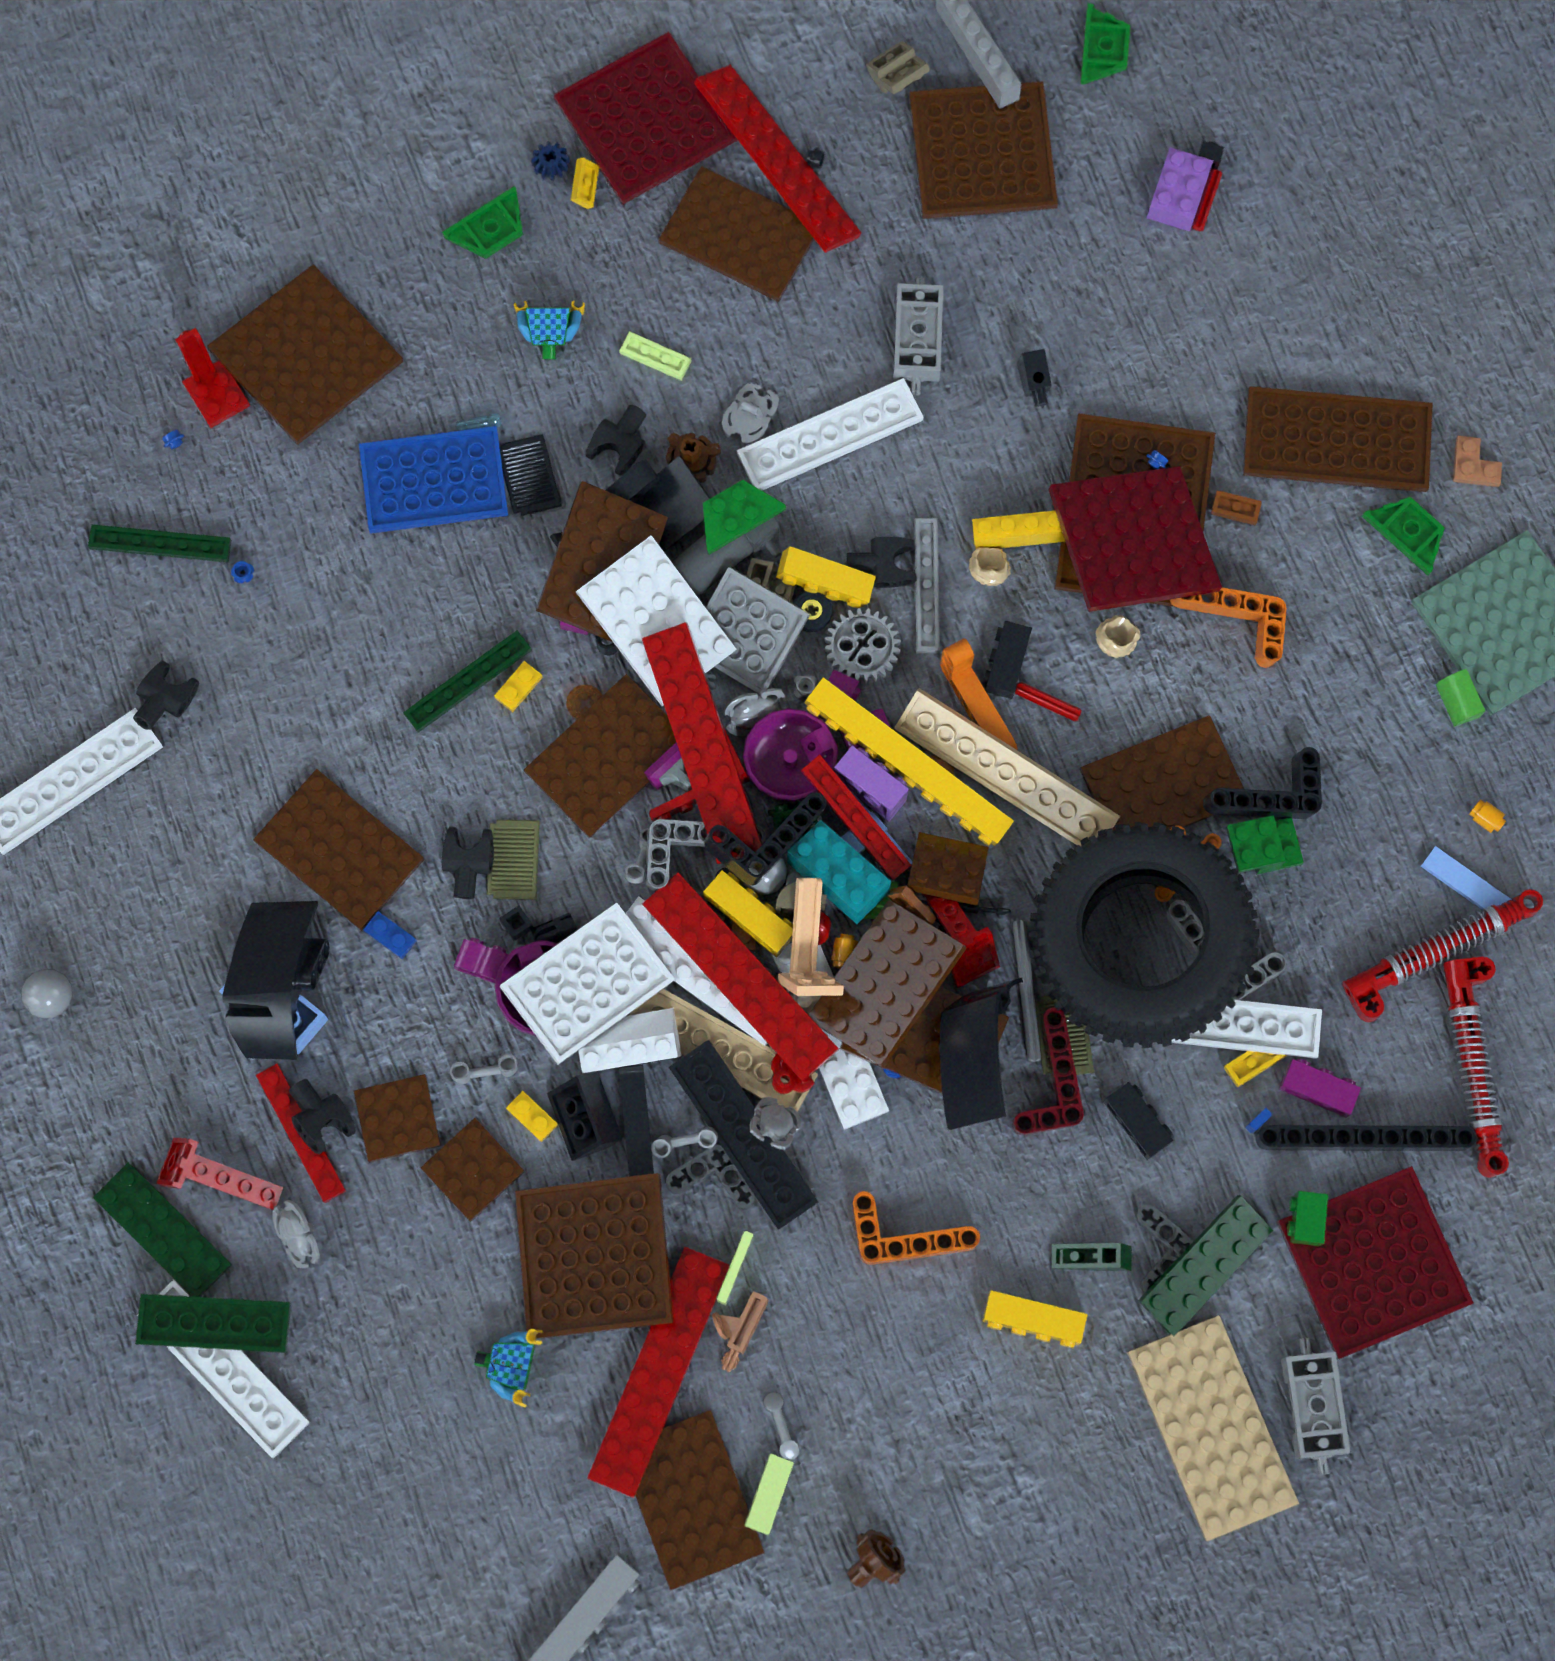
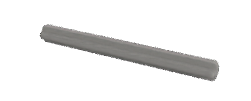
(1026, 991)

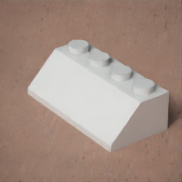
(633, 1041)

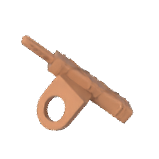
(739, 1329)

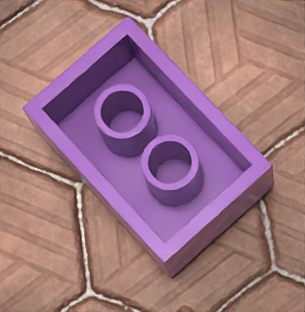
(1179, 189)
(872, 783)

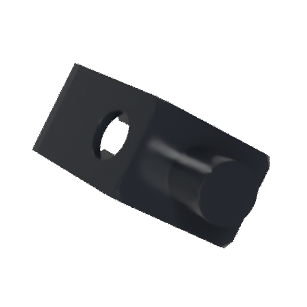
(1033, 367)

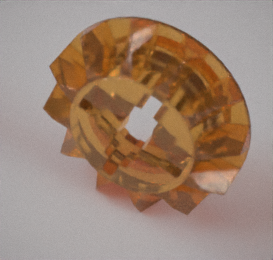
(582, 692)

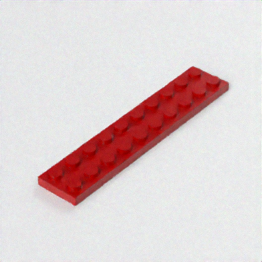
(777, 158)
(700, 734)
(740, 977)
(658, 1375)

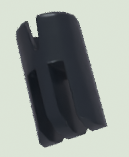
(555, 929)

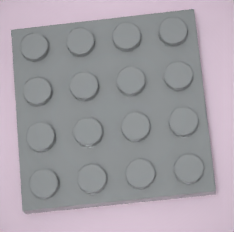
(758, 626)

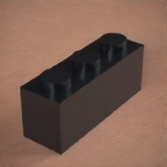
(1007, 659)
(1139, 1120)

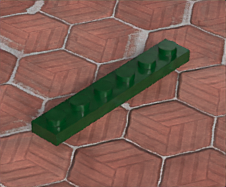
(159, 543)
(467, 681)

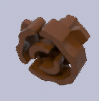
(701, 451)
(876, 1560)

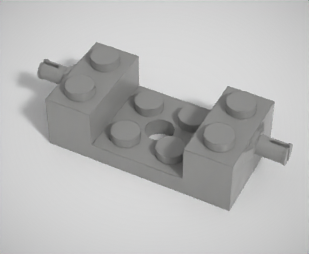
(918, 354)
(1316, 1433)

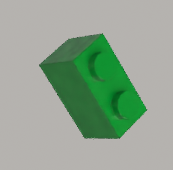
(1308, 1218)

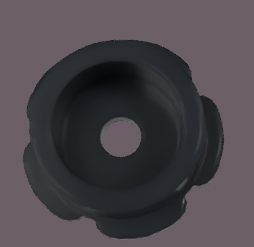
(816, 158)

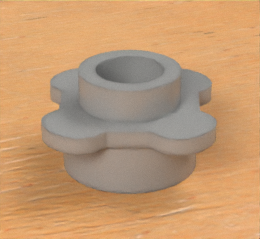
(800, 681)

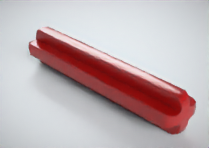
(1206, 200)
(1048, 701)

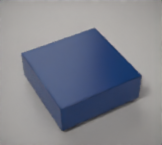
(1259, 1121)

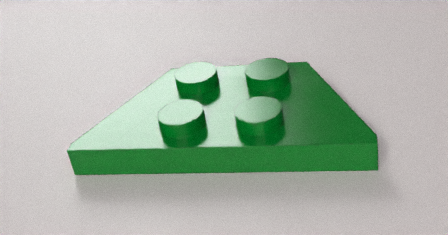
(1104, 45)
(489, 226)
(736, 513)
(1409, 530)

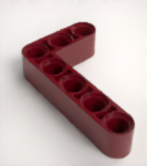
(1059, 1079)

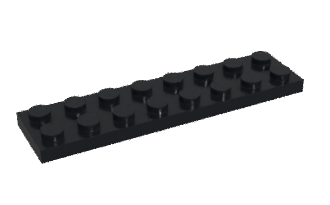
(729, 1112)

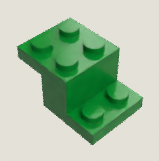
(1264, 845)

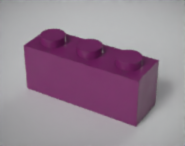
(1320, 1087)

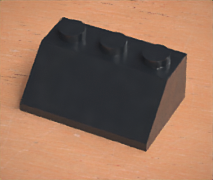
(584, 1115)

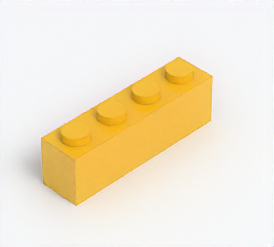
(1017, 530)
(825, 577)
(749, 913)
(1035, 1318)

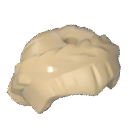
(989, 566)
(1117, 636)

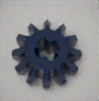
(550, 160)

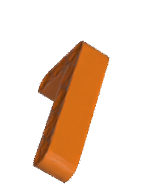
(1239, 609)
(957, 668)
(904, 1241)

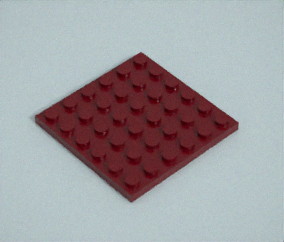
(644, 118)
(1134, 538)
(1379, 1265)

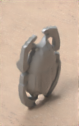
(750, 414)
(751, 709)
(775, 1122)
(293, 1232)

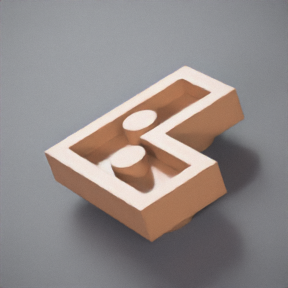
(1472, 470)

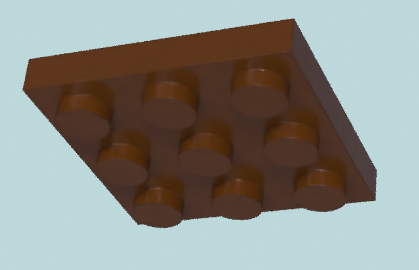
(948, 868)
(397, 1118)
(472, 1169)

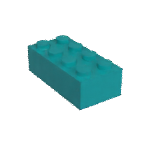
(845, 874)

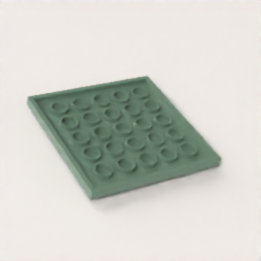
(1498, 621)

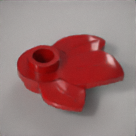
(780, 1071)

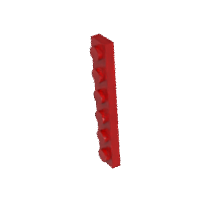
(856, 817)
(317, 1165)

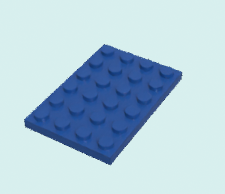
(433, 479)

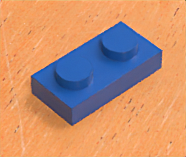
(390, 935)

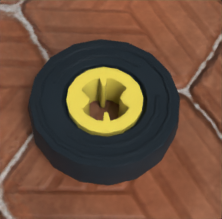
(818, 602)

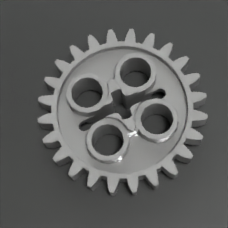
(879, 657)

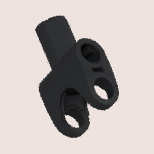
(619, 438)
(881, 561)
(162, 696)
(467, 861)
(319, 1114)

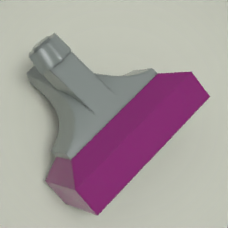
(669, 770)

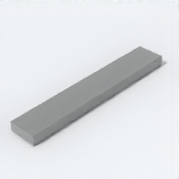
(927, 586)

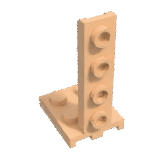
(803, 977)

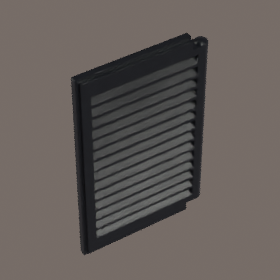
(529, 476)

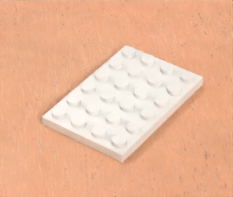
(645, 596)
(587, 983)

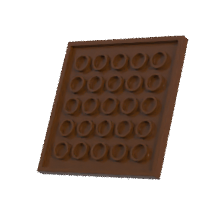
(982, 155)
(305, 354)
(594, 1256)

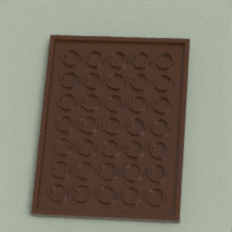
(1121, 447)

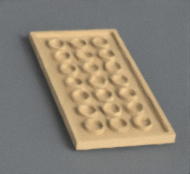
(1212, 1428)

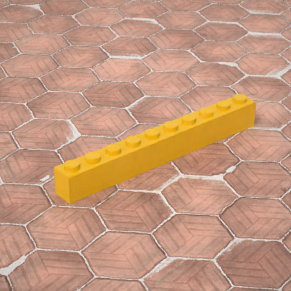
(909, 762)

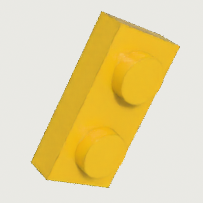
(584, 183)
(518, 686)
(532, 1116)

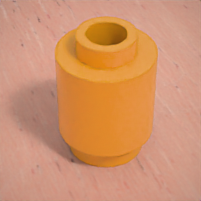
(1487, 816)
(842, 949)

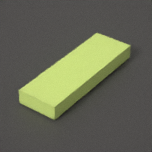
(655, 355)
(735, 1267)
(769, 1494)

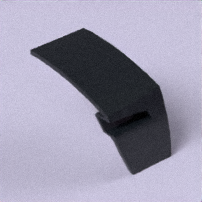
(670, 492)
(266, 976)
(971, 1056)

